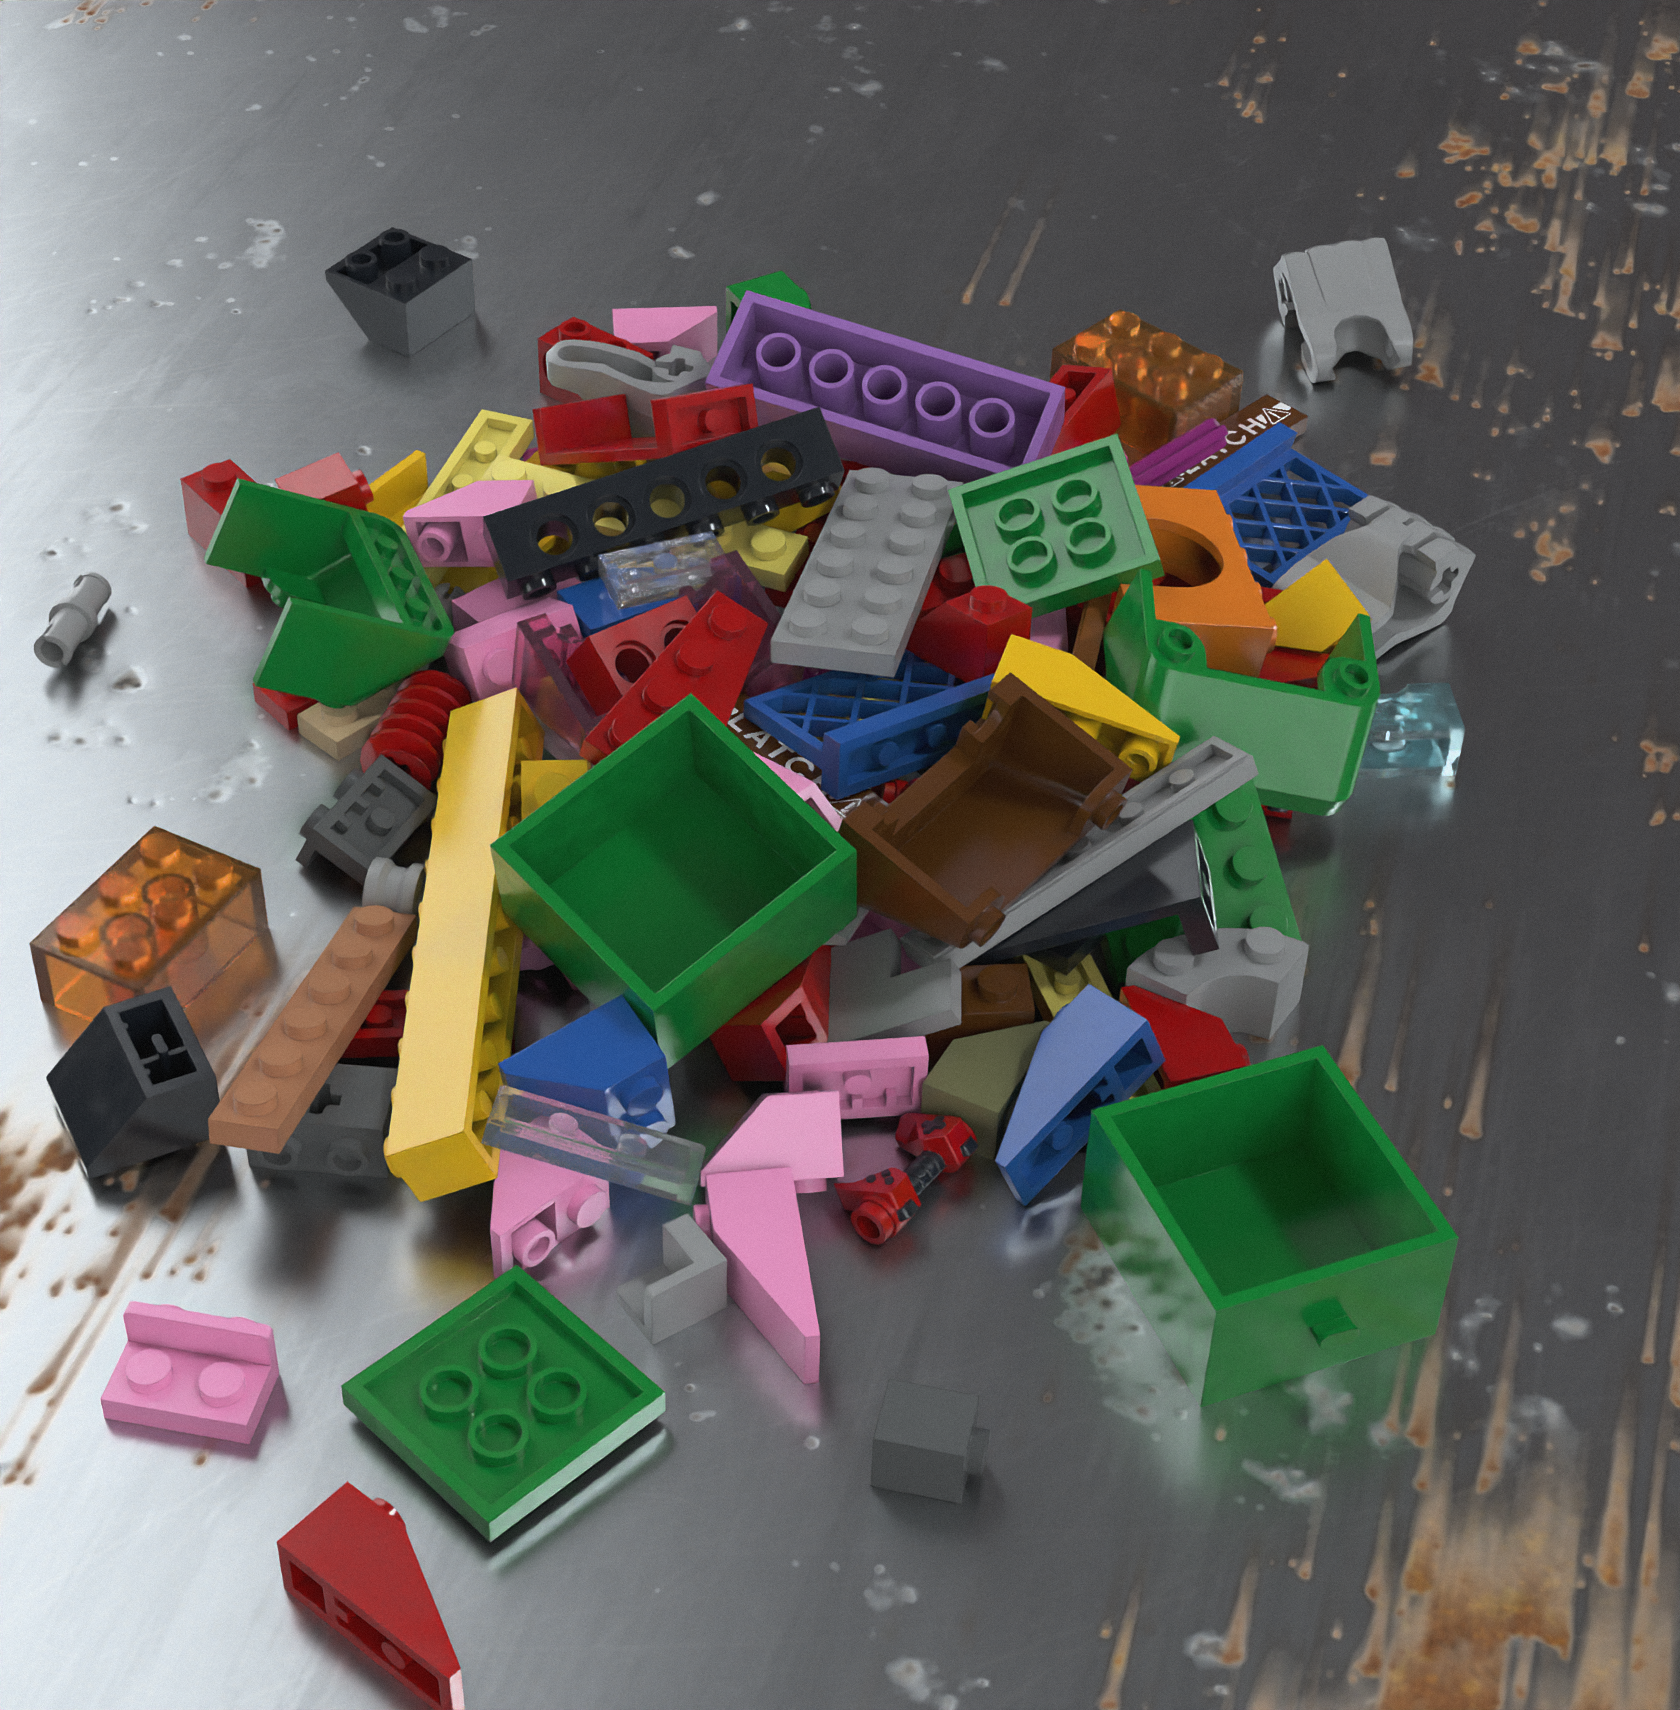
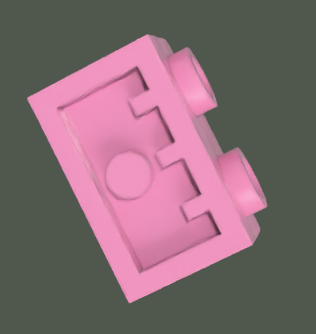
(870, 1075)
(192, 1372)

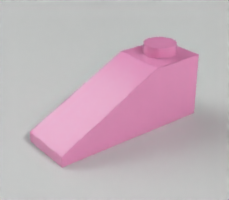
(760, 1234)

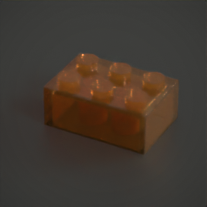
(1157, 378)
(150, 923)

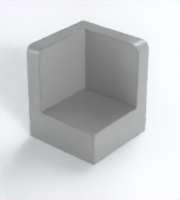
(680, 1290)

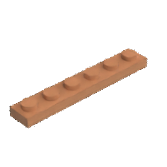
(312, 1031)

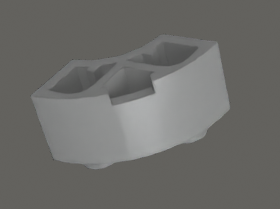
(1246, 982)

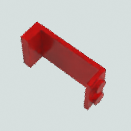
(601, 429)

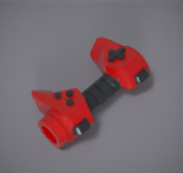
(890, 1198)

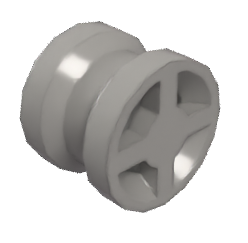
(394, 886)

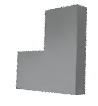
(878, 1002)

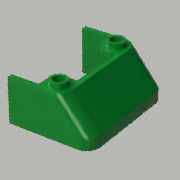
(348, 592)
(1300, 737)

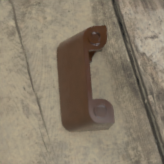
(985, 819)

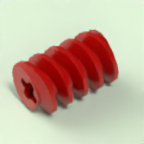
(416, 725)

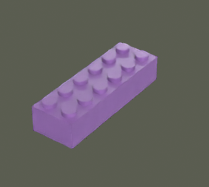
(887, 395)

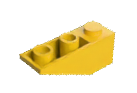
(1091, 704)

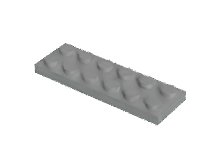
(867, 574)

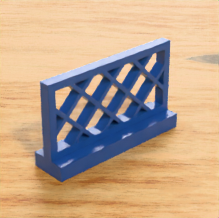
(1263, 468)
(891, 736)

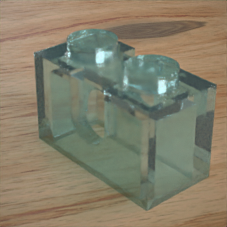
(1427, 724)

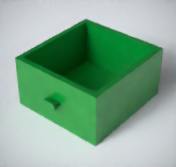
(677, 878)
(1265, 1224)

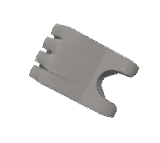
(1344, 303)
(606, 370)
(1395, 569)

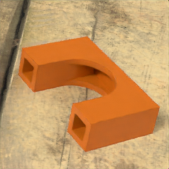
(1225, 601)

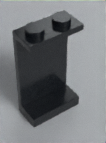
(1151, 885)

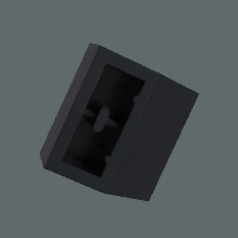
(404, 290)
(134, 1084)

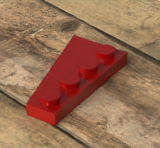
(704, 659)

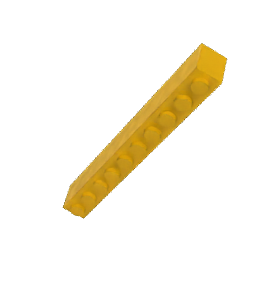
(463, 957)

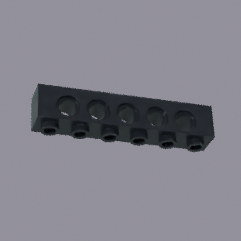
(796, 442)

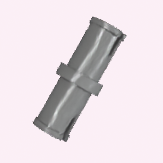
(72, 620)

